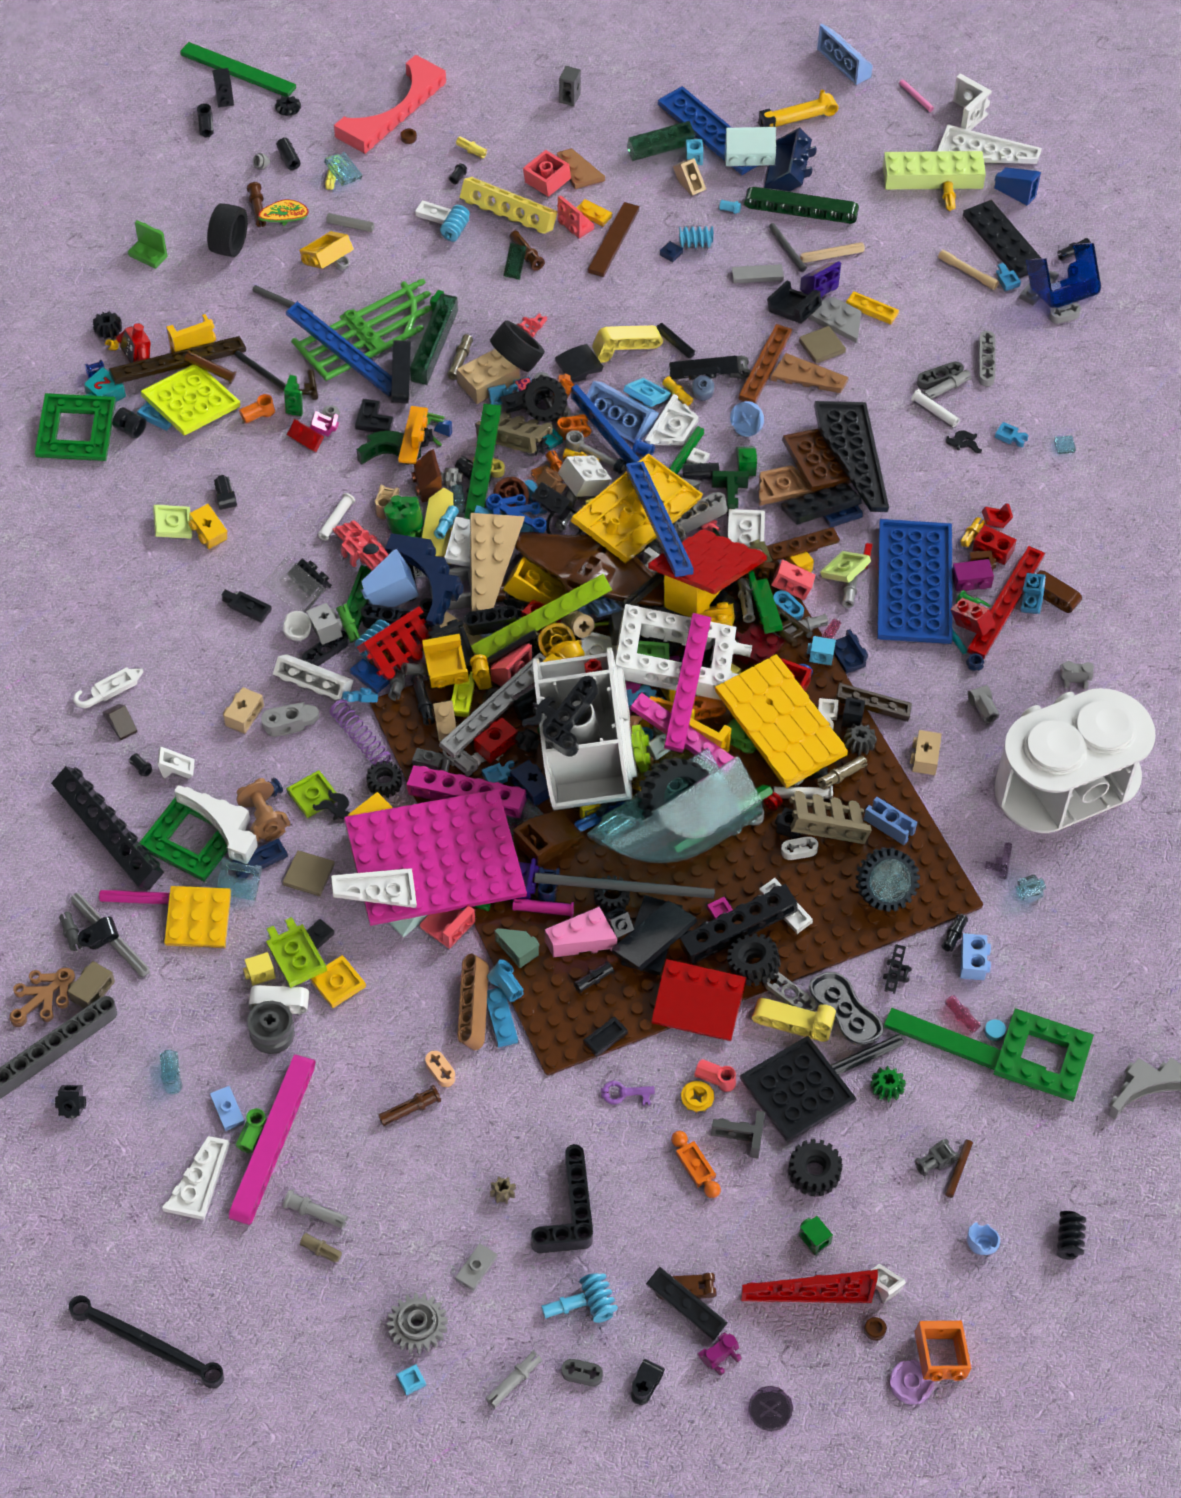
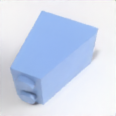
(390, 582)

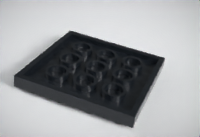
(797, 1088)

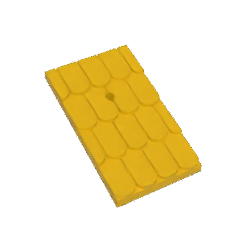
(618, 518)
(781, 721)

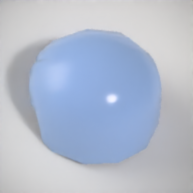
(983, 1239)

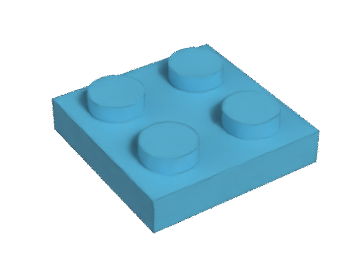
(647, 392)

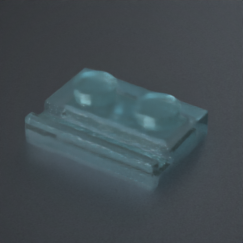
(343, 168)

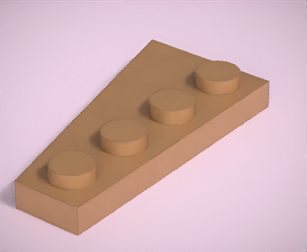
(800, 371)

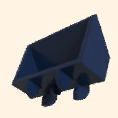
(790, 161)

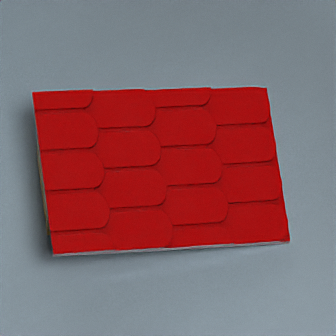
(715, 564)

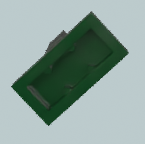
(731, 481)

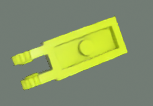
(462, 697)

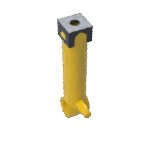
(824, 105)

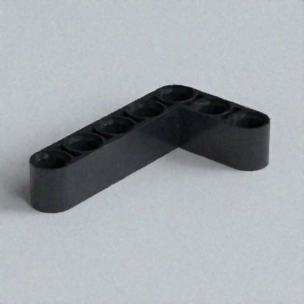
(577, 1206)

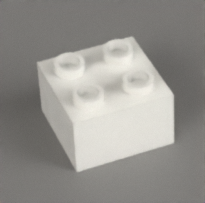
(584, 475)

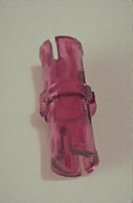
(962, 1014)

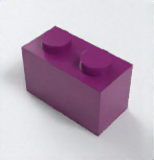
(972, 575)

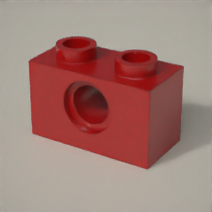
(972, 616)
(492, 749)

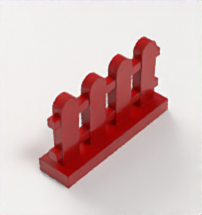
(390, 645)

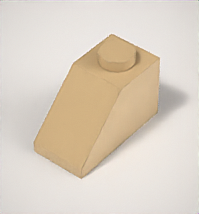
(689, 176)

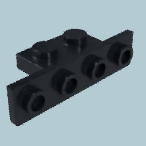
(708, 367)

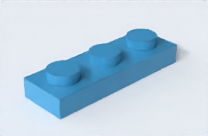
(501, 1018)

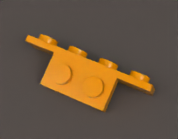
(413, 435)

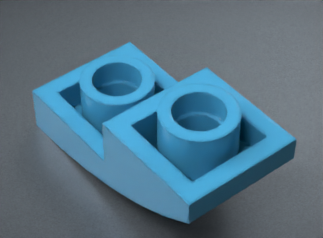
(1033, 593)

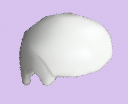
(297, 625)

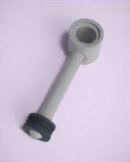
(575, 442)

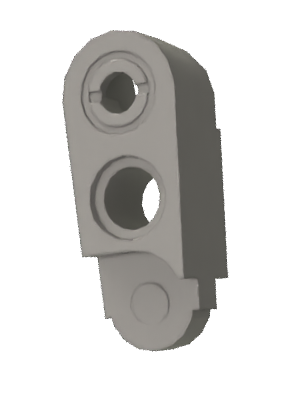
(279, 720)

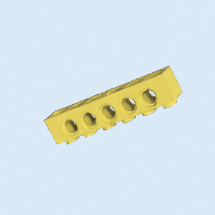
(470, 194)

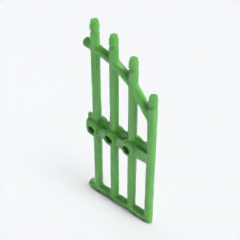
(365, 333)

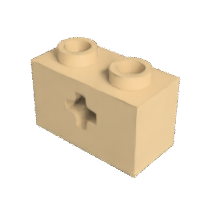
(243, 710)
(926, 753)

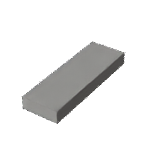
(760, 273)

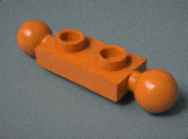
(696, 1164)

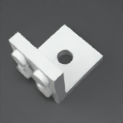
(973, 105)

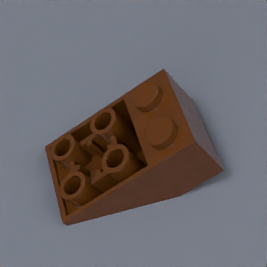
(546, 836)

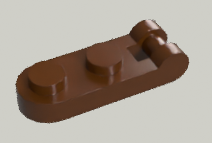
(692, 1283)

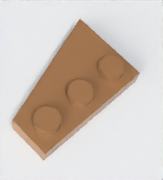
(581, 170)

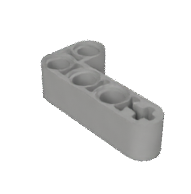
(701, 513)

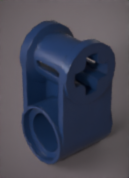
(550, 888)

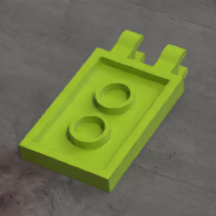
(295, 953)

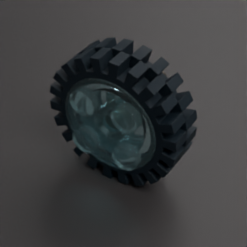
(887, 879)

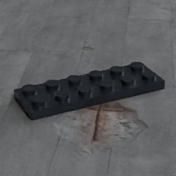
(1001, 236)

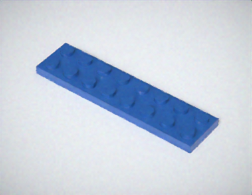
(705, 123)

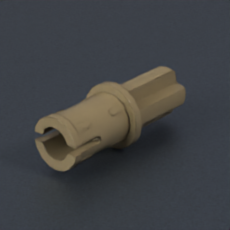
(320, 1248)

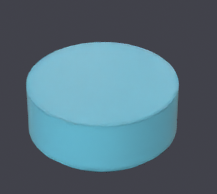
(995, 1030)

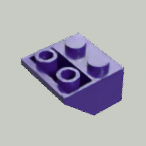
(822, 279)

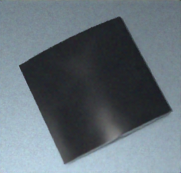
(579, 362)

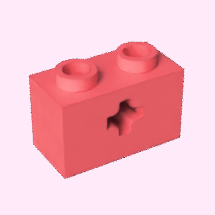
(793, 579)

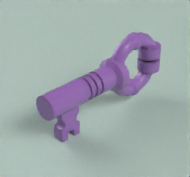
(623, 1091)

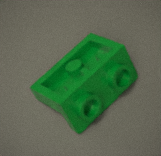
(293, 397)

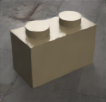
(91, 985)

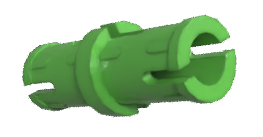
(348, 623)

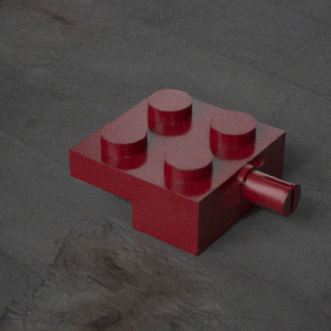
(762, 644)

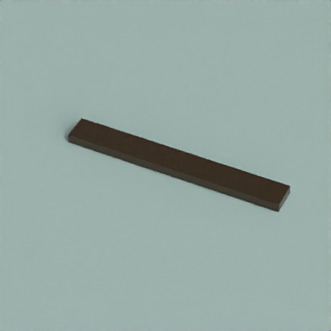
(175, 360)

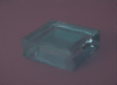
(1064, 444)

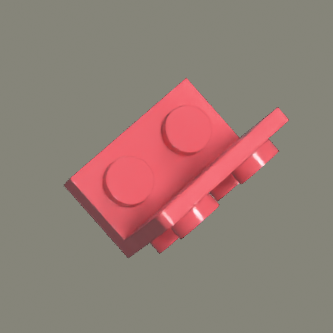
(573, 218)
(449, 925)

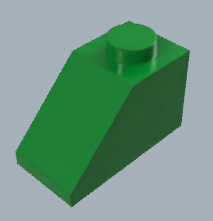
(747, 459)

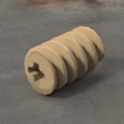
(579, 623)

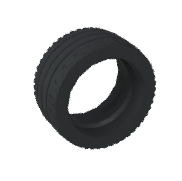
(227, 230)
(517, 346)

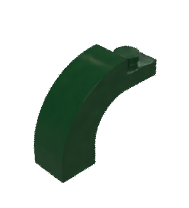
(381, 443)

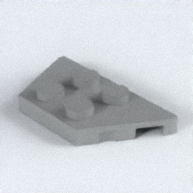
(839, 316)

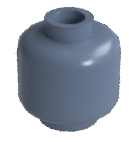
(703, 388)

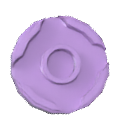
(908, 1383)

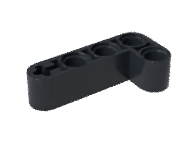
(400, 371)
(371, 613)
(574, 713)

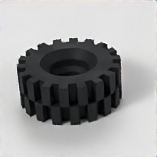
(752, 948)
(815, 1153)

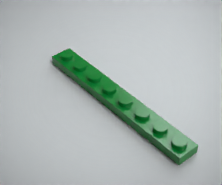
(483, 458)

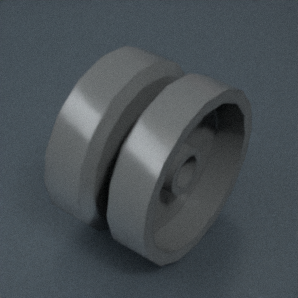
(271, 1027)

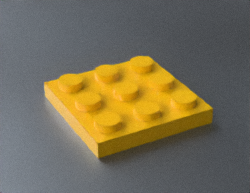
(198, 917)

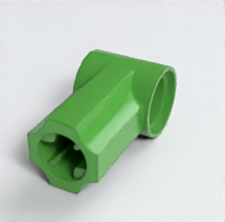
(251, 1132)

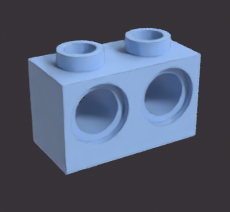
(971, 957)

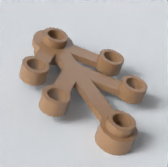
(43, 993)

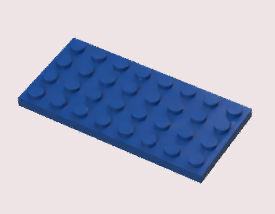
(915, 581)

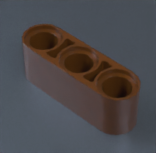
(1060, 593)

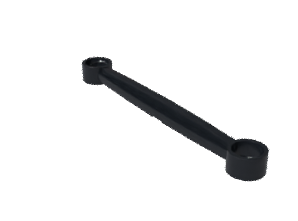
(146, 1341)

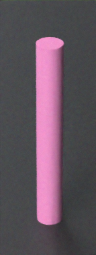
(916, 95)

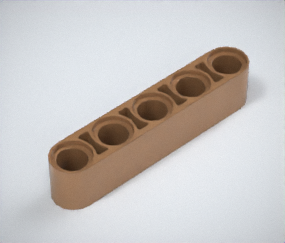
(473, 1002)

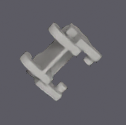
(1076, 673)

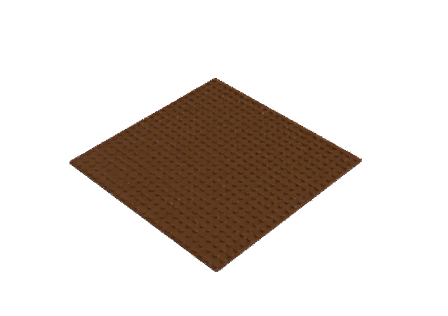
(823, 885)

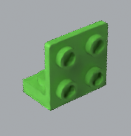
(150, 245)

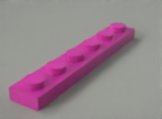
(660, 719)

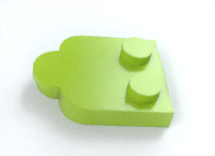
(639, 743)

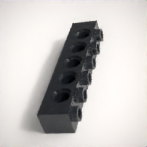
(750, 923)

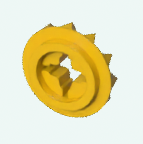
(700, 1088)

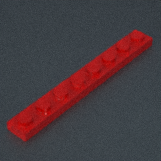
(1007, 600)

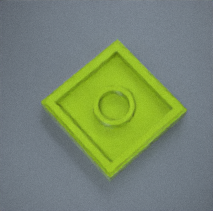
(310, 791)

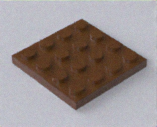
(814, 460)

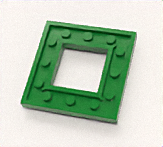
(97, 448)
(160, 846)
(1060, 1085)

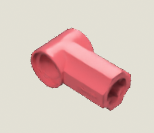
(714, 1074)

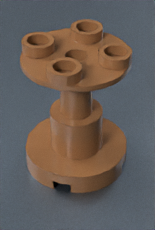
(268, 823)

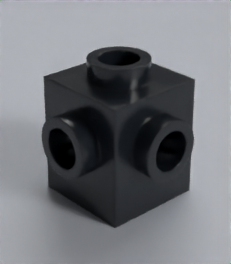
(70, 1101)

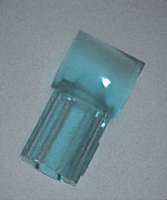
(171, 1071)

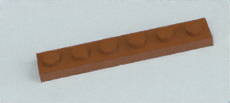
(765, 364)

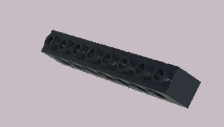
(76, 791)

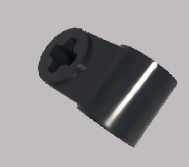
(98, 934)
(647, 1380)

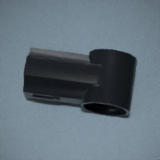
(205, 120)
(225, 496)

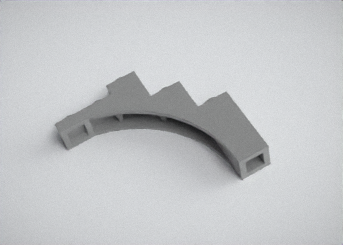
(1144, 1080)

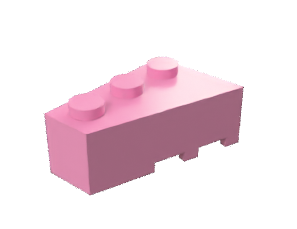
(581, 934)

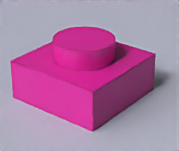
(718, 907)

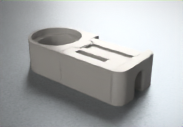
(464, 762)

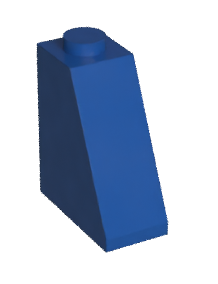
(1018, 184)

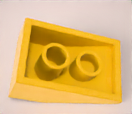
(531, 583)

